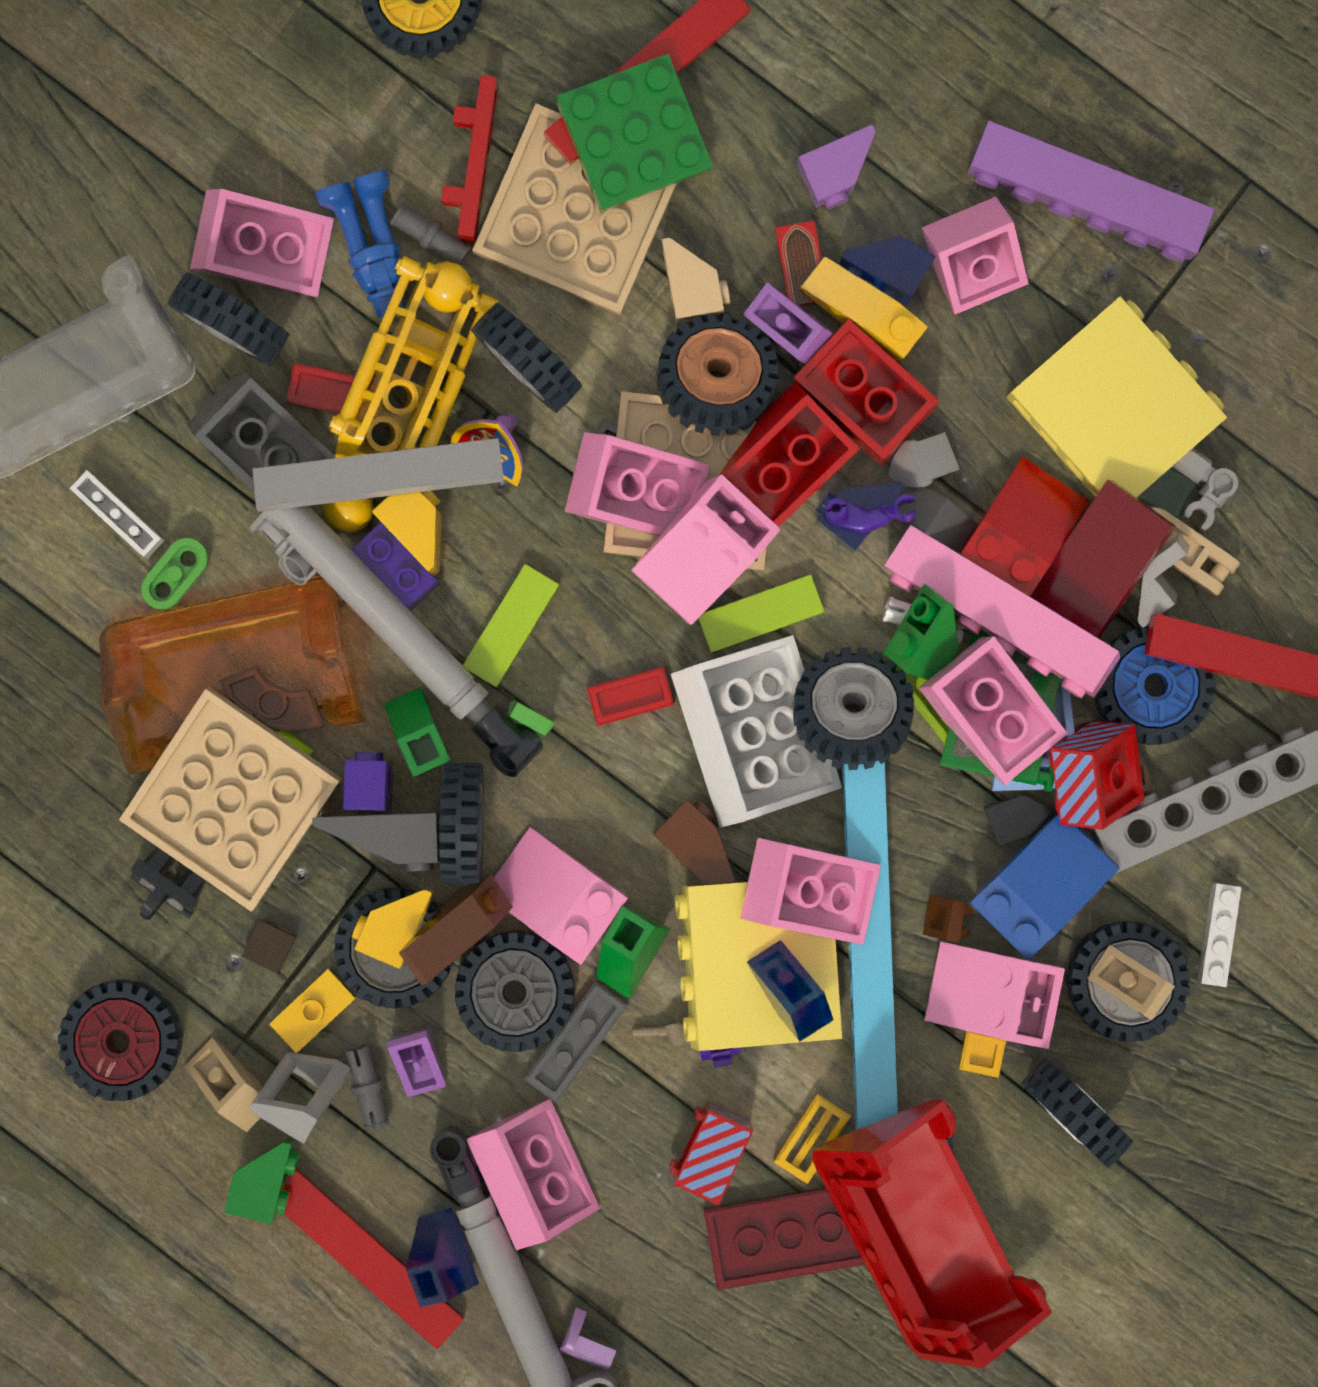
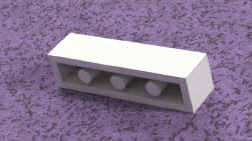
(117, 514)
(1219, 934)

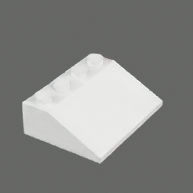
(746, 732)

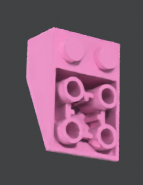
(705, 548)
(994, 994)

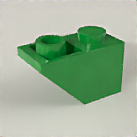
(925, 636)
(417, 732)
(629, 949)
(259, 1184)

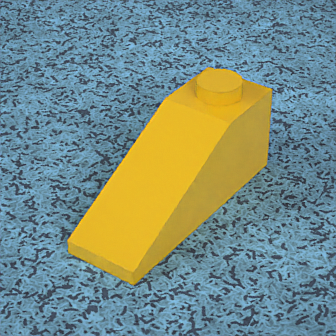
(867, 307)

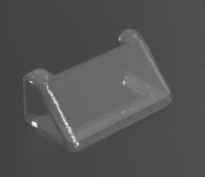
(91, 369)

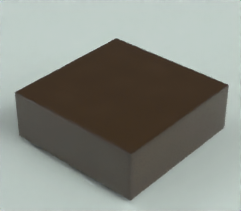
(269, 946)

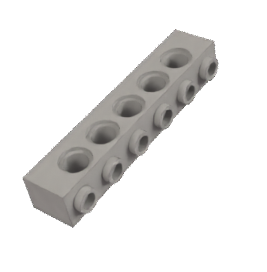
(1233, 802)

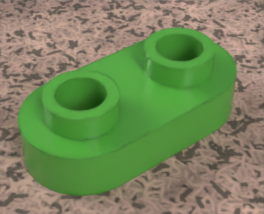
(172, 570)

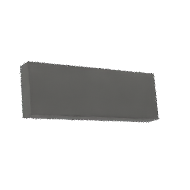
(576, 1042)

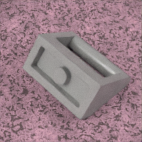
(293, 1118)

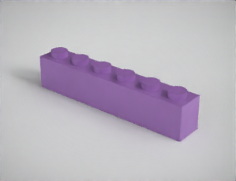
(1090, 191)

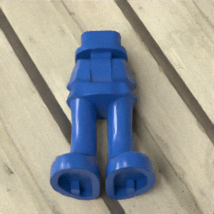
(372, 264)

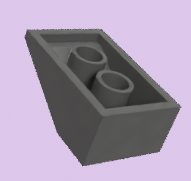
(253, 429)
(394, 836)

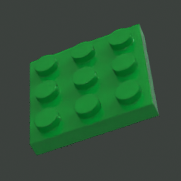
(634, 132)

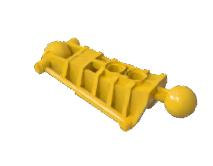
(447, 290)

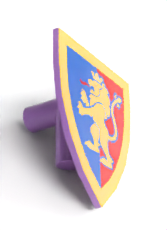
(490, 429)

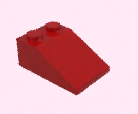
(866, 392)
(788, 455)
(1024, 527)

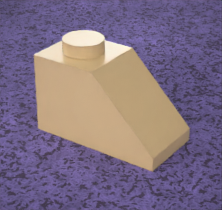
(692, 284)
(225, 1083)

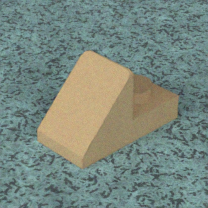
(1131, 982)

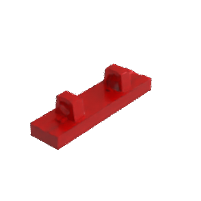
(481, 122)

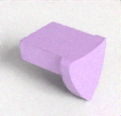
(583, 1348)

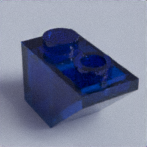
(891, 265)
(439, 1260)

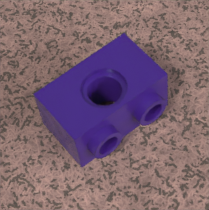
(395, 566)
(368, 782)

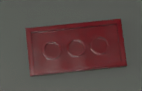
(1103, 559)
(778, 1238)

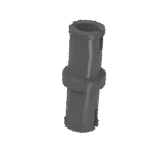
(430, 235)
(367, 1087)

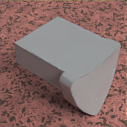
(923, 461)

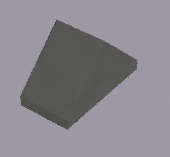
(938, 517)

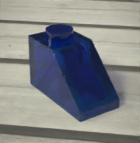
(865, 497)
(791, 990)

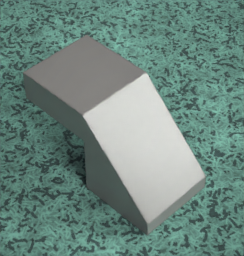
(1156, 592)

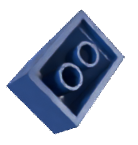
(1043, 885)

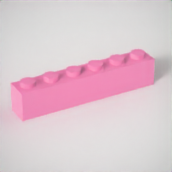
(1004, 612)

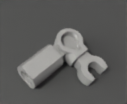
(1217, 485)

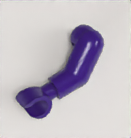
(864, 520)

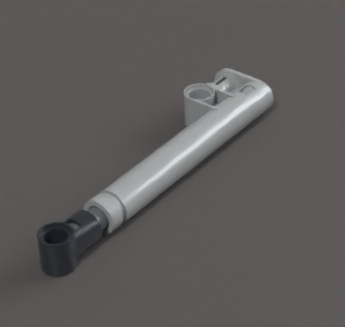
(311, 547)
(505, 1272)

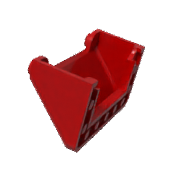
(928, 1238)

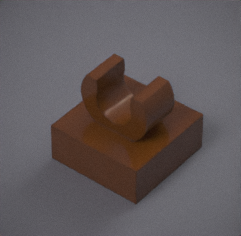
(945, 918)

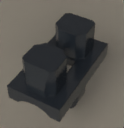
(152, 877)

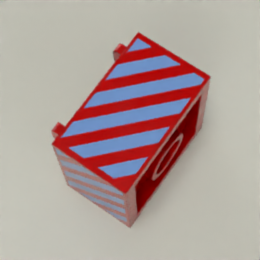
(1097, 774)
(712, 1152)

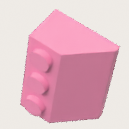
(533, 1174)

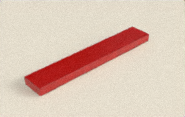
(684, 43)
(1232, 655)
(366, 1258)

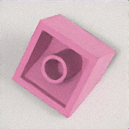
(976, 255)

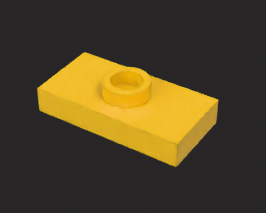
(312, 1010)

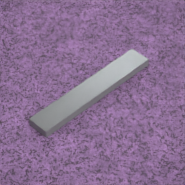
(377, 475)

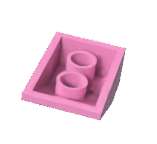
(261, 242)
(631, 484)
(993, 709)
(810, 891)
(558, 895)

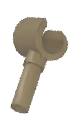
(673, 1031)

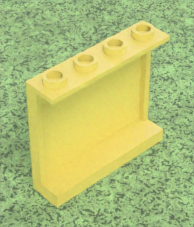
(1118, 402)
(721, 991)

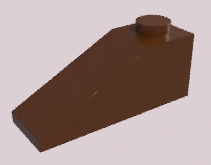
(696, 843)
(455, 928)

